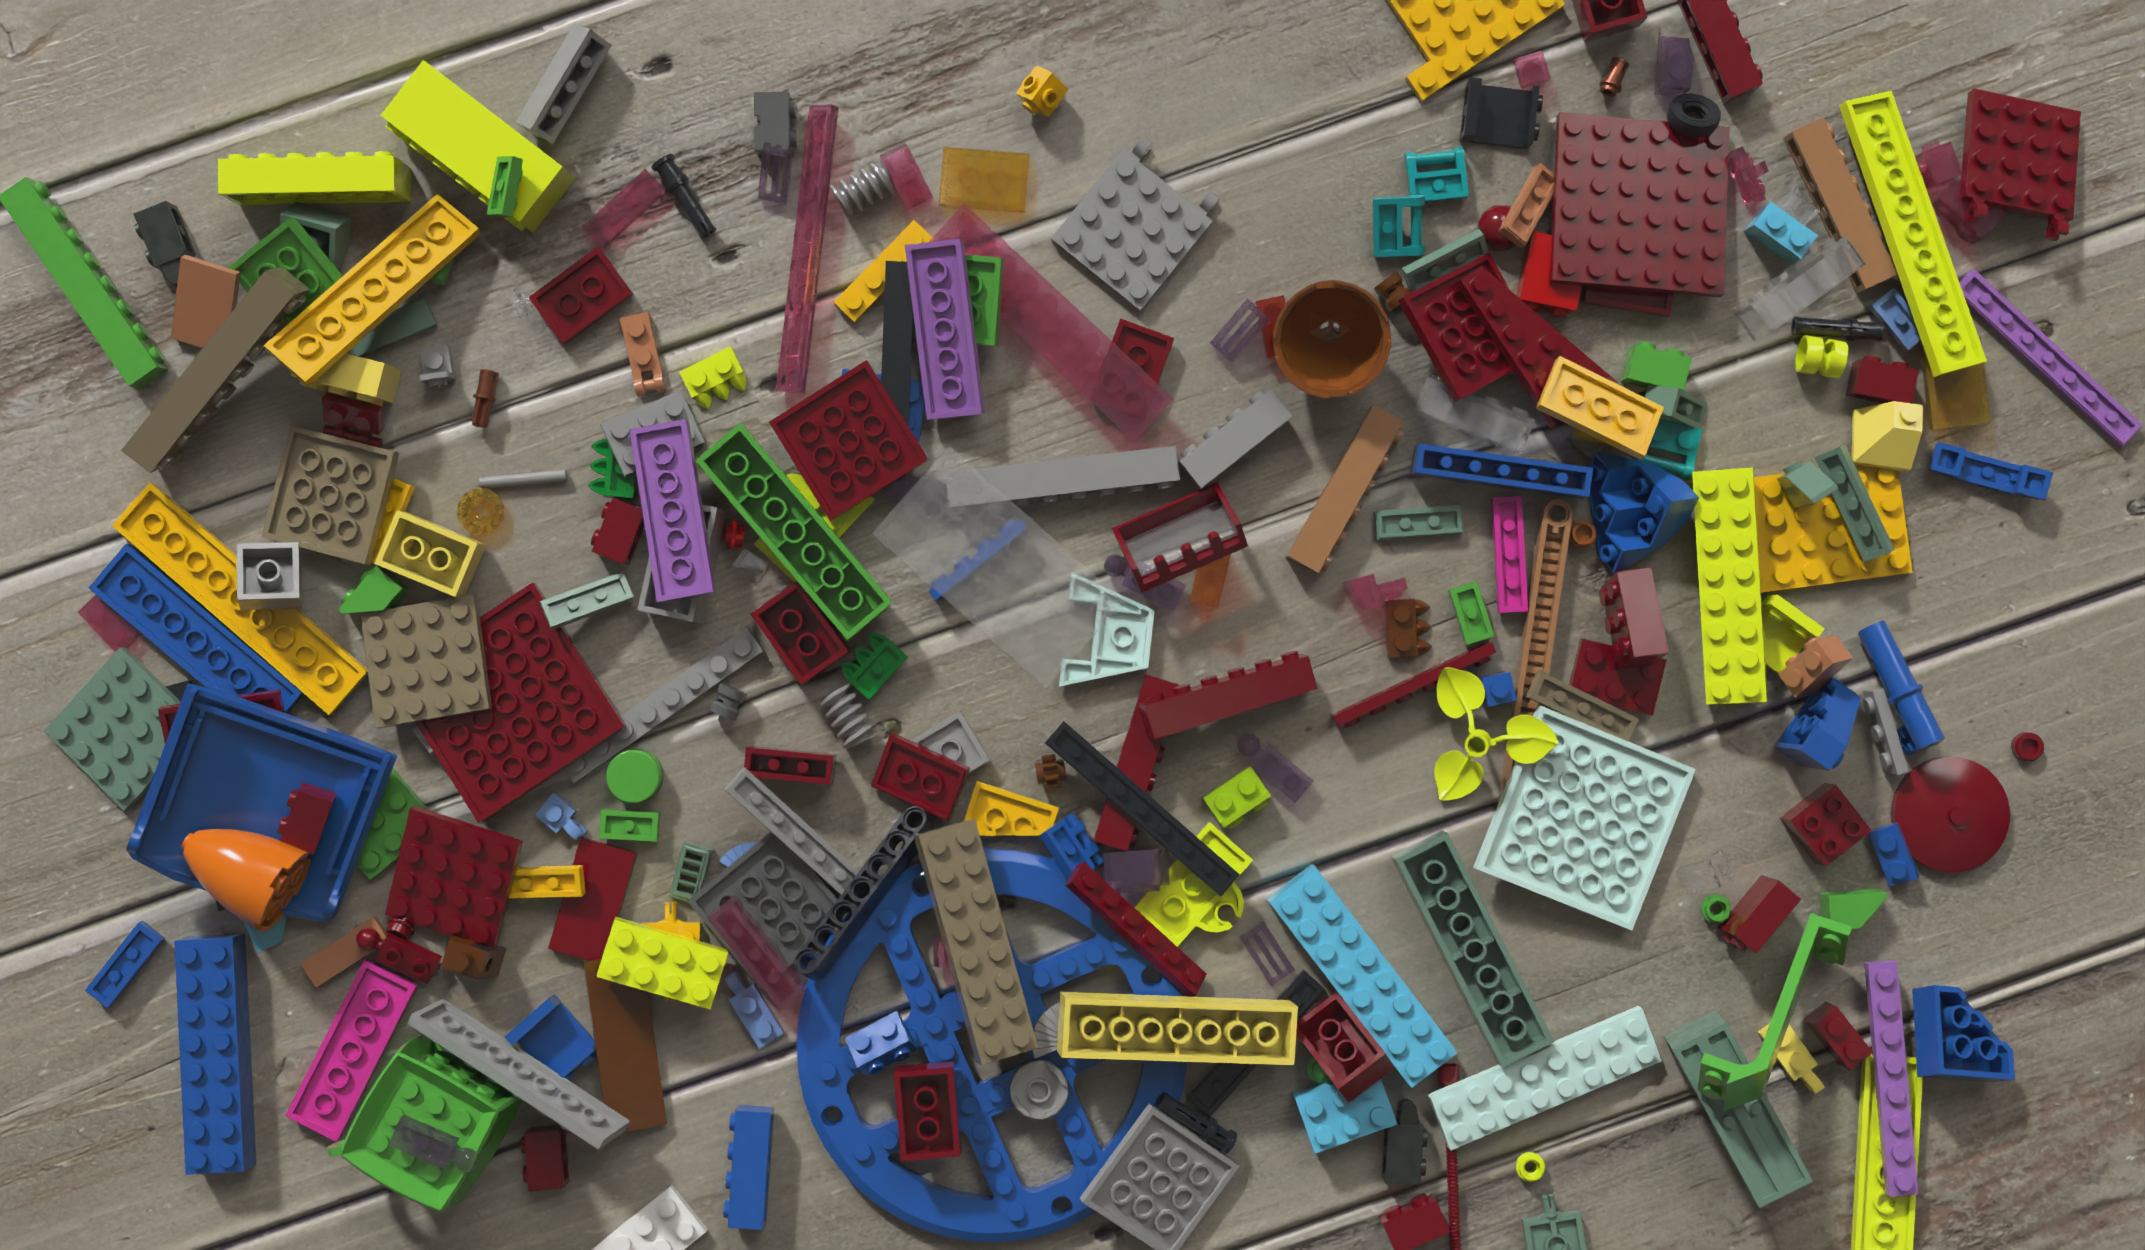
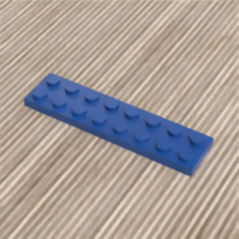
(186, 629)

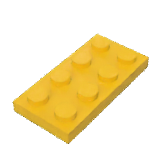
(1600, 407)

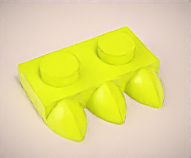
(714, 375)

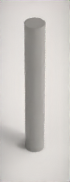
(523, 479)

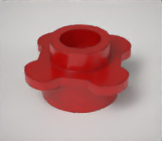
(733, 535)

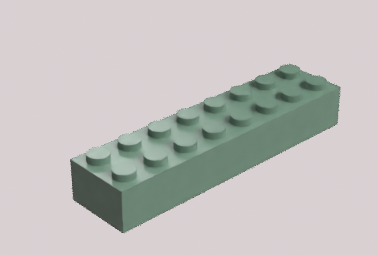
(1472, 949)

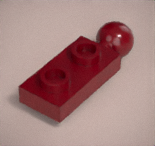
(400, 954)

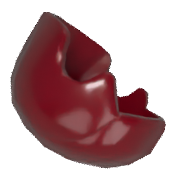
(1490, 224)

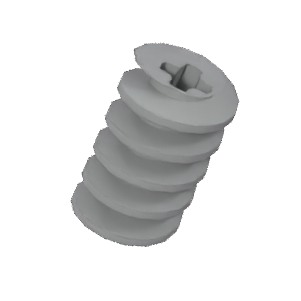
(863, 188)
(847, 717)

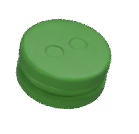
(634, 776)

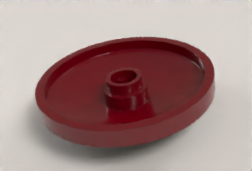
(1951, 814)

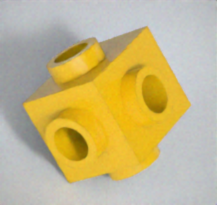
(1041, 92)

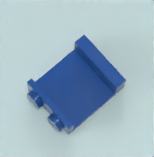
(555, 1038)

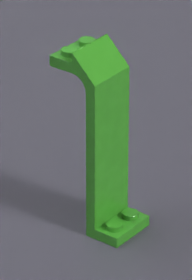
(1747, 1082)

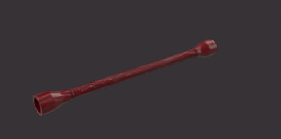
(1446, 1075)

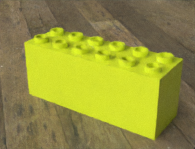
(466, 141)

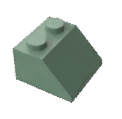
(326, 228)

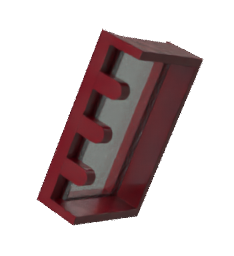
(1180, 537)

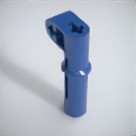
(1919, 724)

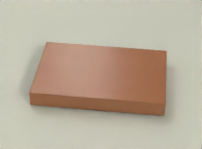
(203, 300)

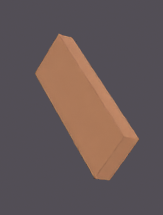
(1529, 206)
(339, 954)

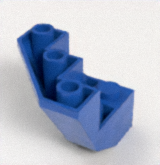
(1635, 508)

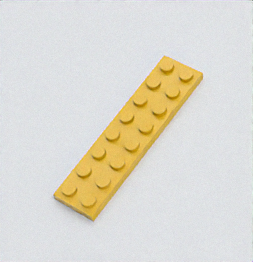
(372, 290)

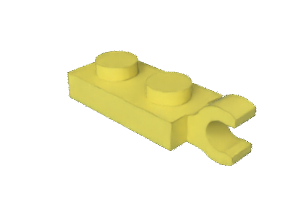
(1796, 1059)

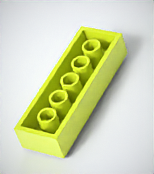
(314, 179)

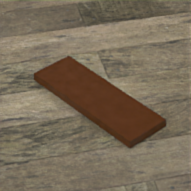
(625, 1050)

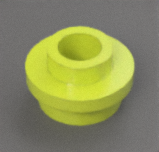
(1538, 1170)

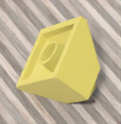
(1887, 435)

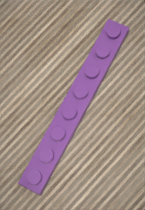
(1891, 1078)

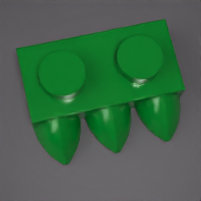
(614, 483)
(875, 666)

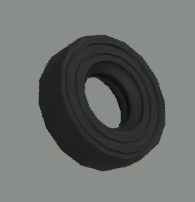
(1690, 126)

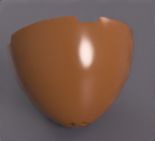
(1339, 364)

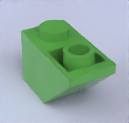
(376, 592)

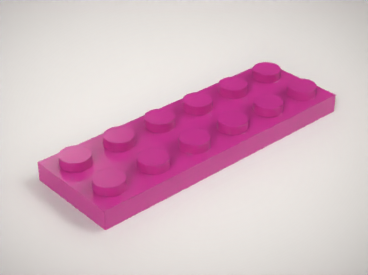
(351, 1050)

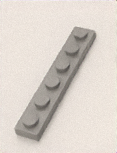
(791, 830)

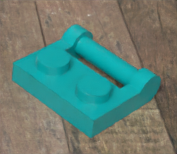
(1439, 184)
(1389, 226)
(1676, 440)

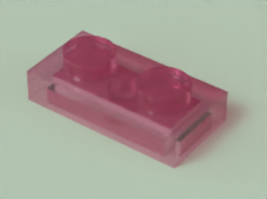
(109, 624)

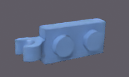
(753, 1010)

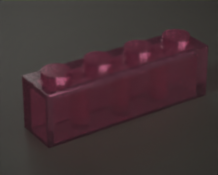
(757, 952)

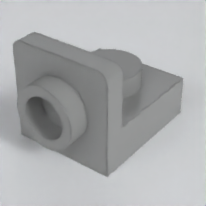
(437, 366)

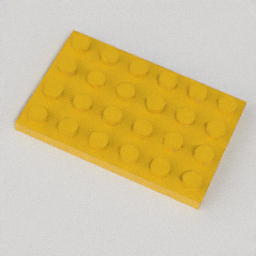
(1813, 541)

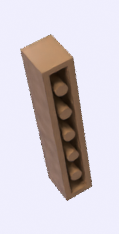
(1838, 200)
(1345, 489)

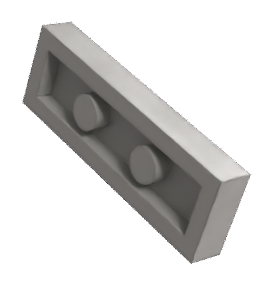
(1884, 731)

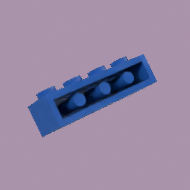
(750, 1167)

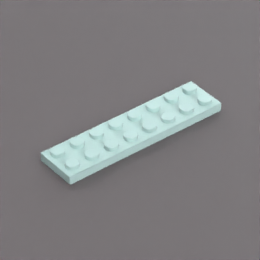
(1545, 1078)

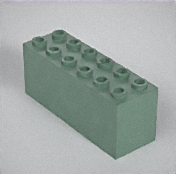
(1749, 1131)

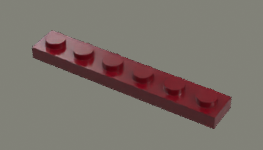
(1402, 691)
(1136, 929)

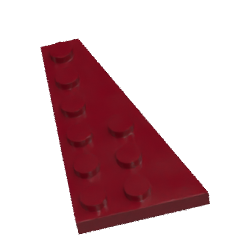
(1521, 334)

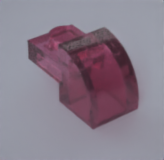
(906, 176)
(1367, 593)

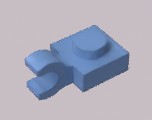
(558, 815)

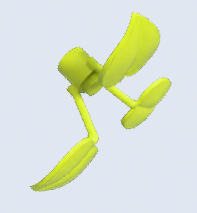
(1459, 775)

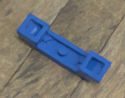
(1990, 472)

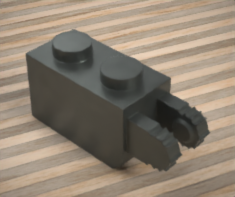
(164, 238)
(1404, 1146)

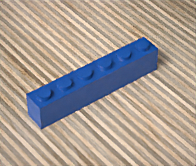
(1501, 471)

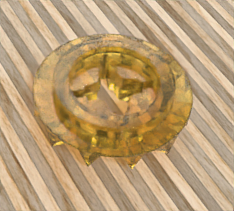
(469, 518)

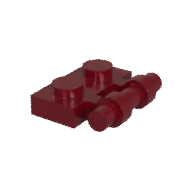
(355, 414)

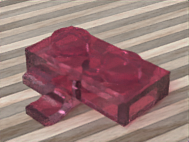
(1745, 176)

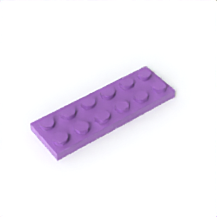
(945, 328)
(672, 510)

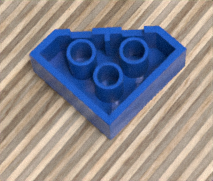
(1821, 727)
(1956, 1039)

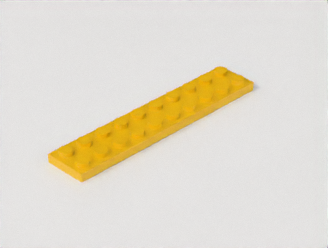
(209, 574)

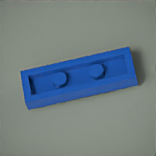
(125, 964)

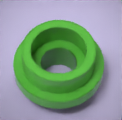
(1724, 908)

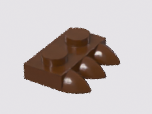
(1404, 628)

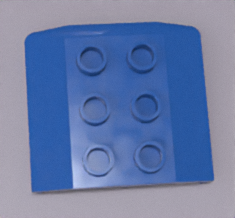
(235, 769)

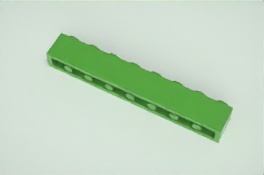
(83, 283)

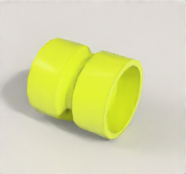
(1826, 357)

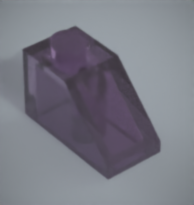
(1673, 66)

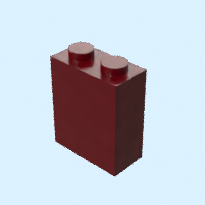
(1758, 914)

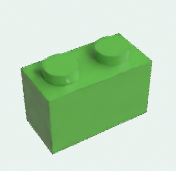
(1655, 367)

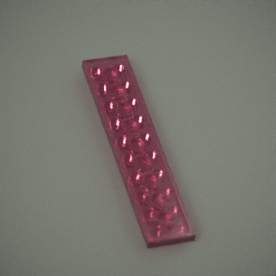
(1064, 333)

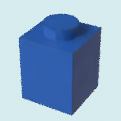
(1498, 689)

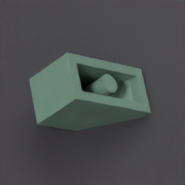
(1678, 405)
(1805, 483)

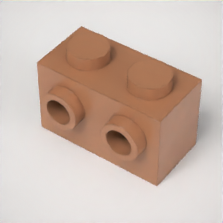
(1815, 665)

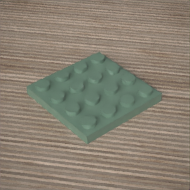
(116, 728)

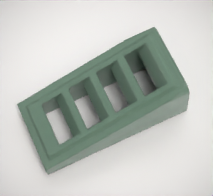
(697, 849)

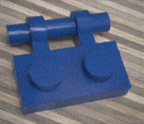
(1071, 845)

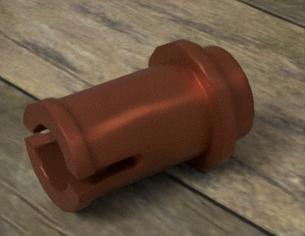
(1612, 82)

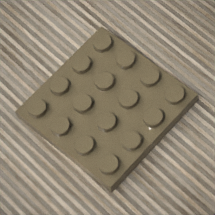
(330, 495)
(426, 661)

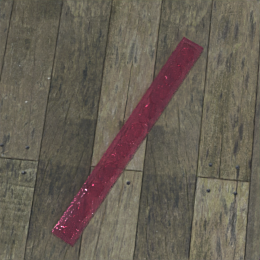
(807, 248)

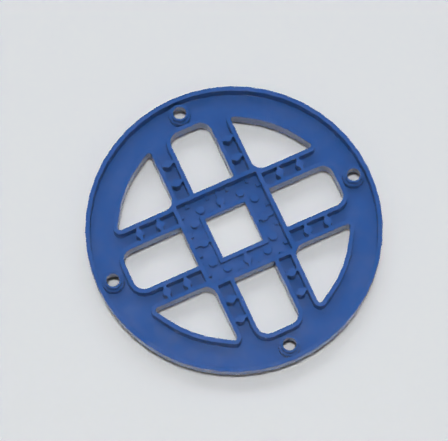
(865, 1149)

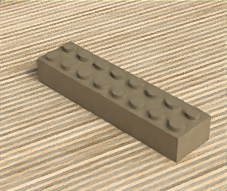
(216, 369)
(975, 942)

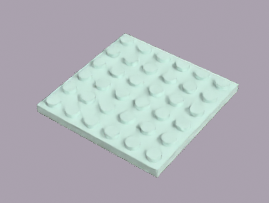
(1586, 821)

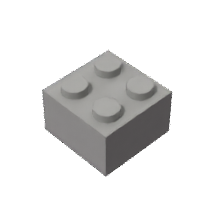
(269, 576)

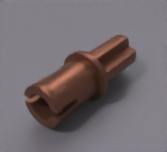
(484, 397)

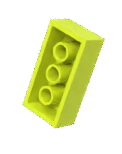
(662, 963)

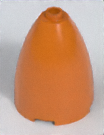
(247, 872)

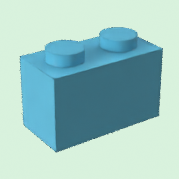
(1780, 233)

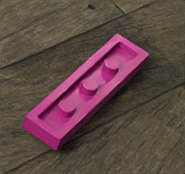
(1509, 554)

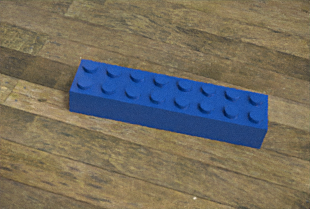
(215, 1054)

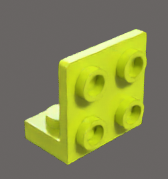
(1785, 631)

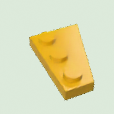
(1008, 813)

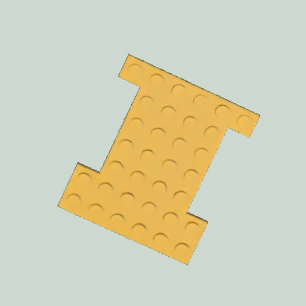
(1463, 34)

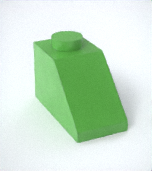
(1851, 906)

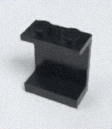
(1500, 115)

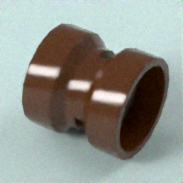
(1383, 289)

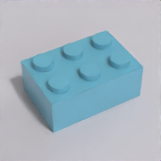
(1334, 1121)

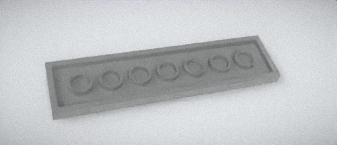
(519, 1073)

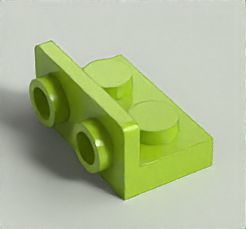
(1237, 797)

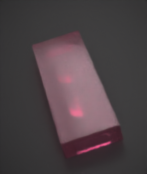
(624, 209)

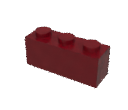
(790, 765)

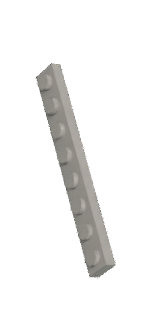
(671, 699)

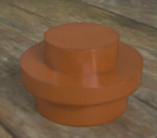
(1582, 534)

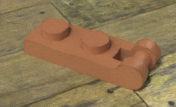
(643, 353)

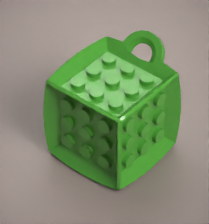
(438, 1092)

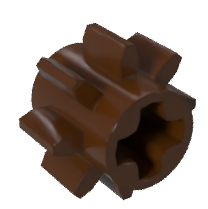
(1050, 771)

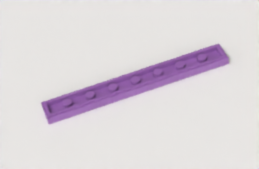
(2048, 359)

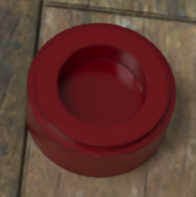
(2027, 746)

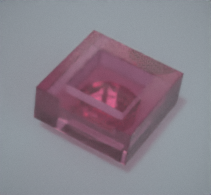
(1531, 69)

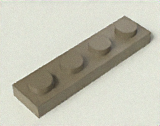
(1580, 706)

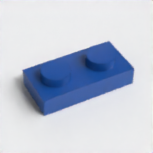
(1893, 854)

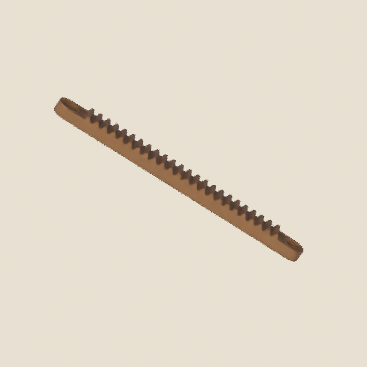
(1542, 612)

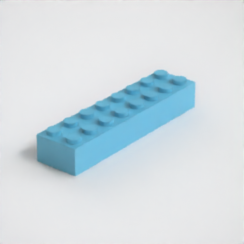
(1362, 975)

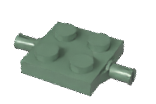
(1554, 1229)

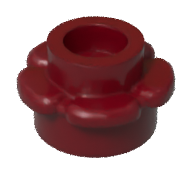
(400, 926)

